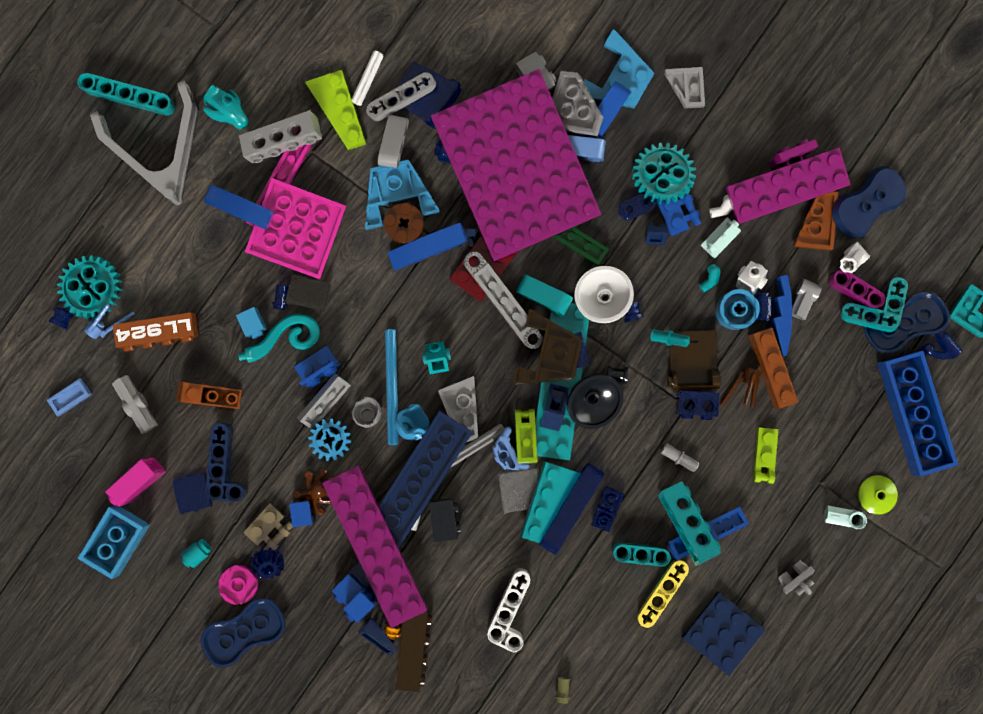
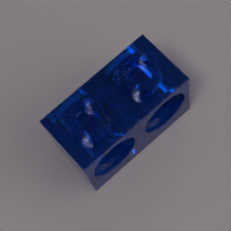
(697, 400)

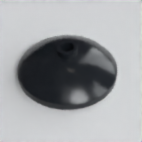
(600, 407)

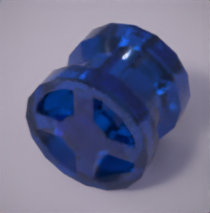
(633, 313)
(61, 318)

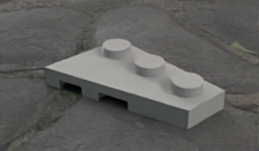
(461, 404)

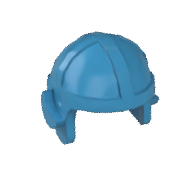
(412, 423)

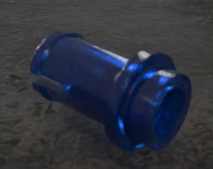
(280, 297)

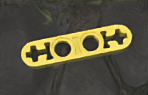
(665, 594)

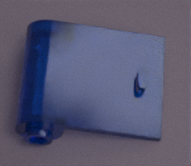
(439, 99)

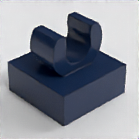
(470, 234)
(656, 235)

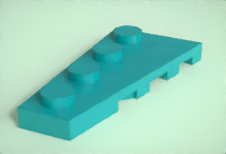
(548, 497)

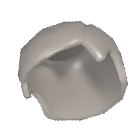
(366, 412)

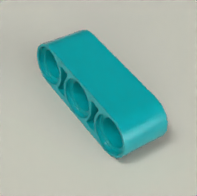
(544, 295)
(648, 559)

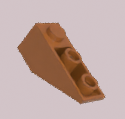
(208, 395)

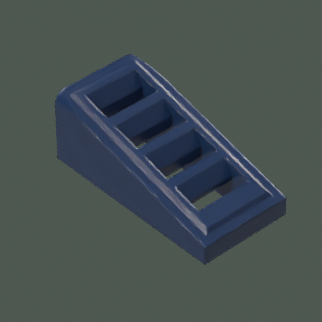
(373, 633)

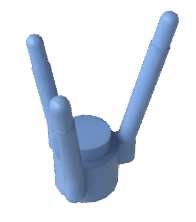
(96, 328)

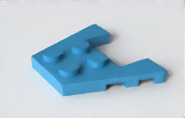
(629, 72)
(395, 185)

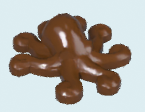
(315, 492)

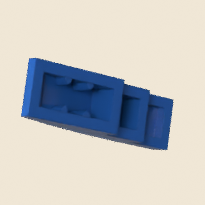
(238, 207)
(427, 246)
(783, 308)
(719, 527)

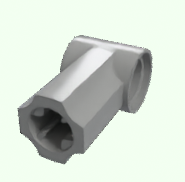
(807, 293)

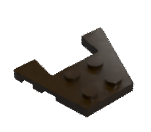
(558, 353)

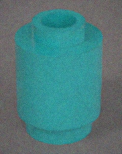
(195, 553)

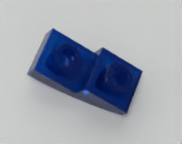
(607, 509)

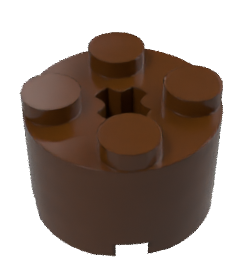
(407, 213)

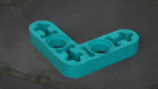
(886, 313)

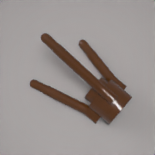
(751, 379)

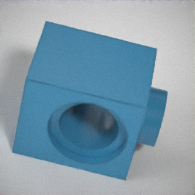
(252, 323)

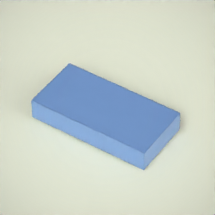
(69, 397)

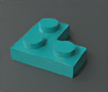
(966, 312)

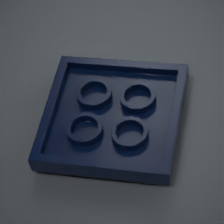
(723, 633)

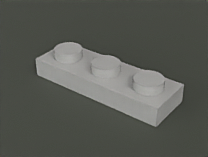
(323, 401)

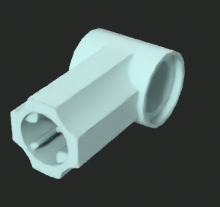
(843, 517)

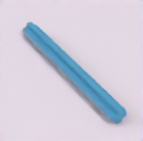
(391, 385)

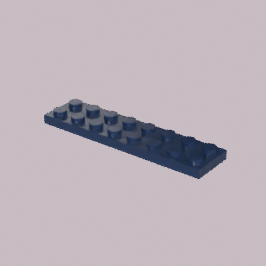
(423, 474)

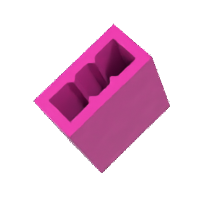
(135, 482)

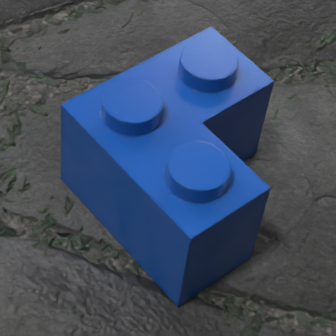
(355, 597)

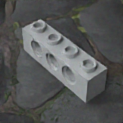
(288, 128)

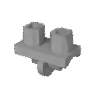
(803, 572)

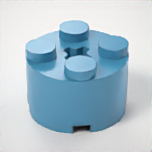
(744, 301)

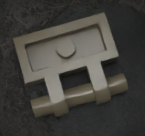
(264, 524)

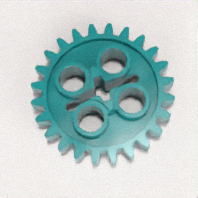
(675, 186)
(102, 275)

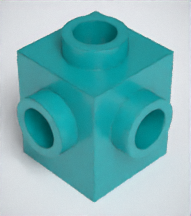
(436, 357)

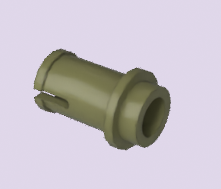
(563, 690)

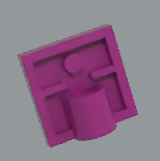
(797, 152)

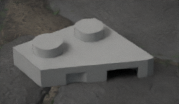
(687, 85)

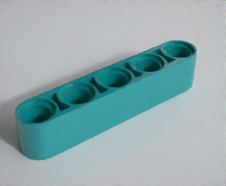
(119, 89)

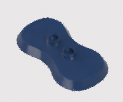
(858, 210)
(921, 315)
(229, 639)

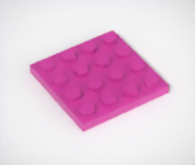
(299, 229)

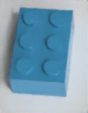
(114, 541)

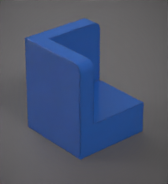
(301, 514)

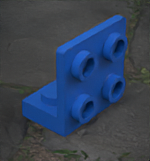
(316, 366)

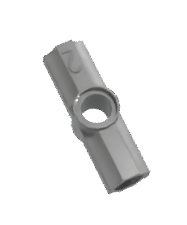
(134, 404)

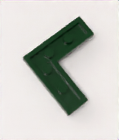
(582, 244)

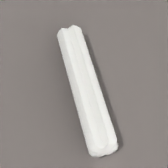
(367, 78)

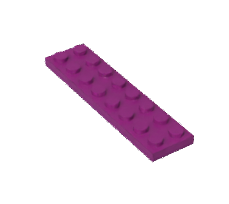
(375, 546)

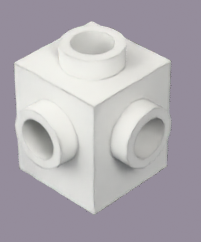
(752, 277)

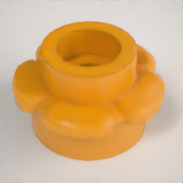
(392, 633)

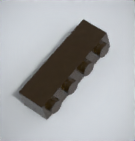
(412, 653)

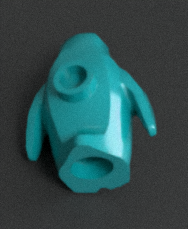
(225, 107)

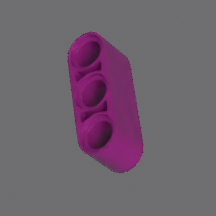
(865, 289)

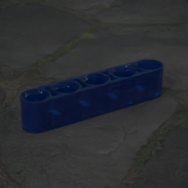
(572, 508)

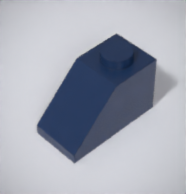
(554, 407)

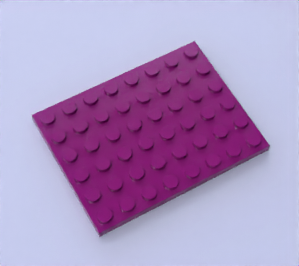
(516, 165)

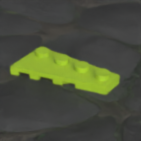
(337, 105)

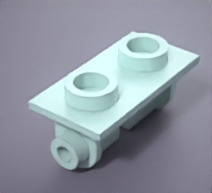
(721, 237)

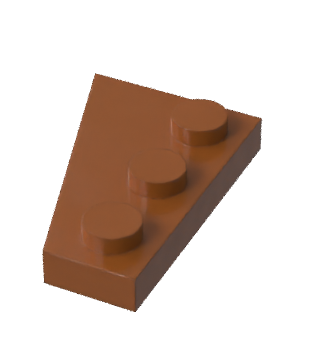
(818, 226)

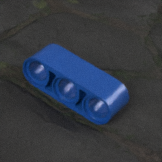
(611, 105)

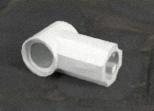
(853, 258)

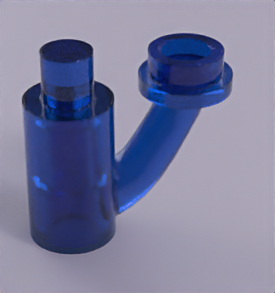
(950, 347)

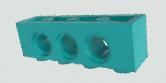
(688, 534)

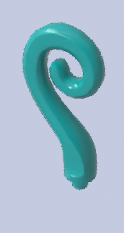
(259, 350)

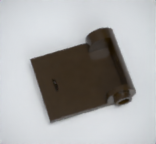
(696, 364)

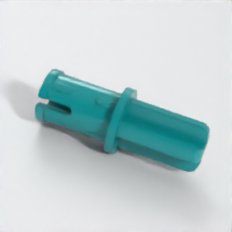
(670, 338)

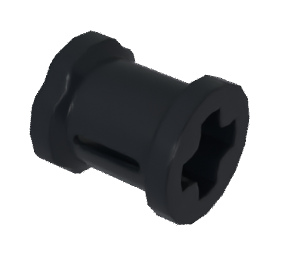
(618, 374)

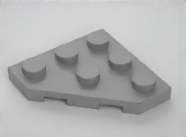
(576, 105)

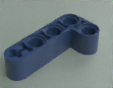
(224, 462)

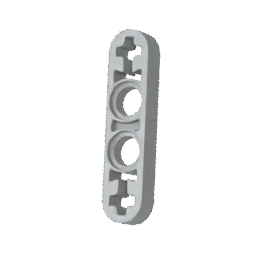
(402, 100)

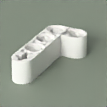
(511, 607)

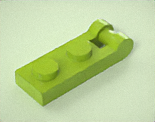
(526, 436)
(765, 454)

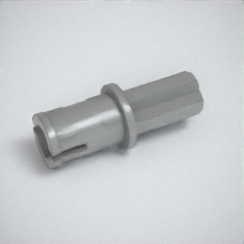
(679, 457)

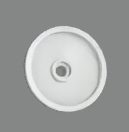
(599, 283)

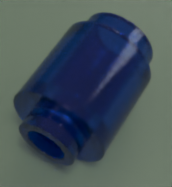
(766, 306)

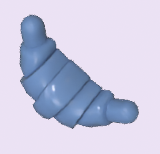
(505, 453)

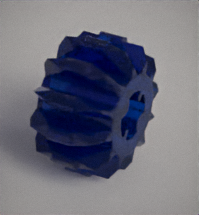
(267, 563)

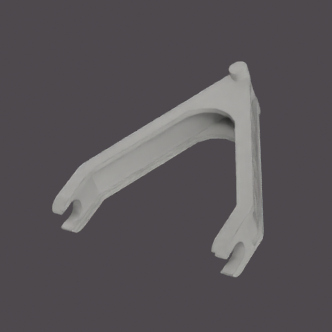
(171, 179)

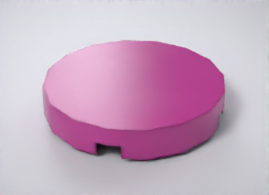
(238, 584)

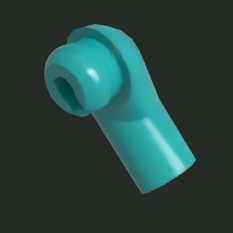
(713, 278)

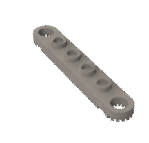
(502, 299)

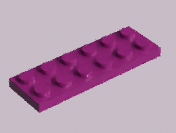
(788, 185)

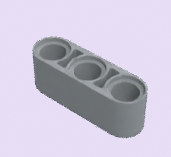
(393, 141)

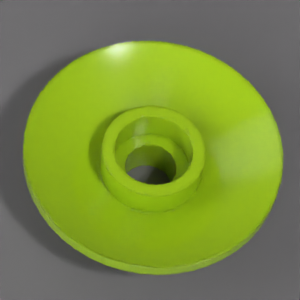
(869, 492)

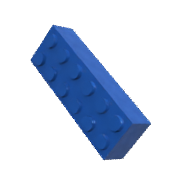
(917, 413)

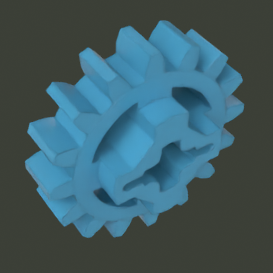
(321, 442)

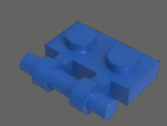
(674, 217)

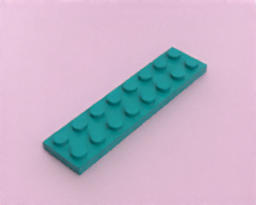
(551, 442)

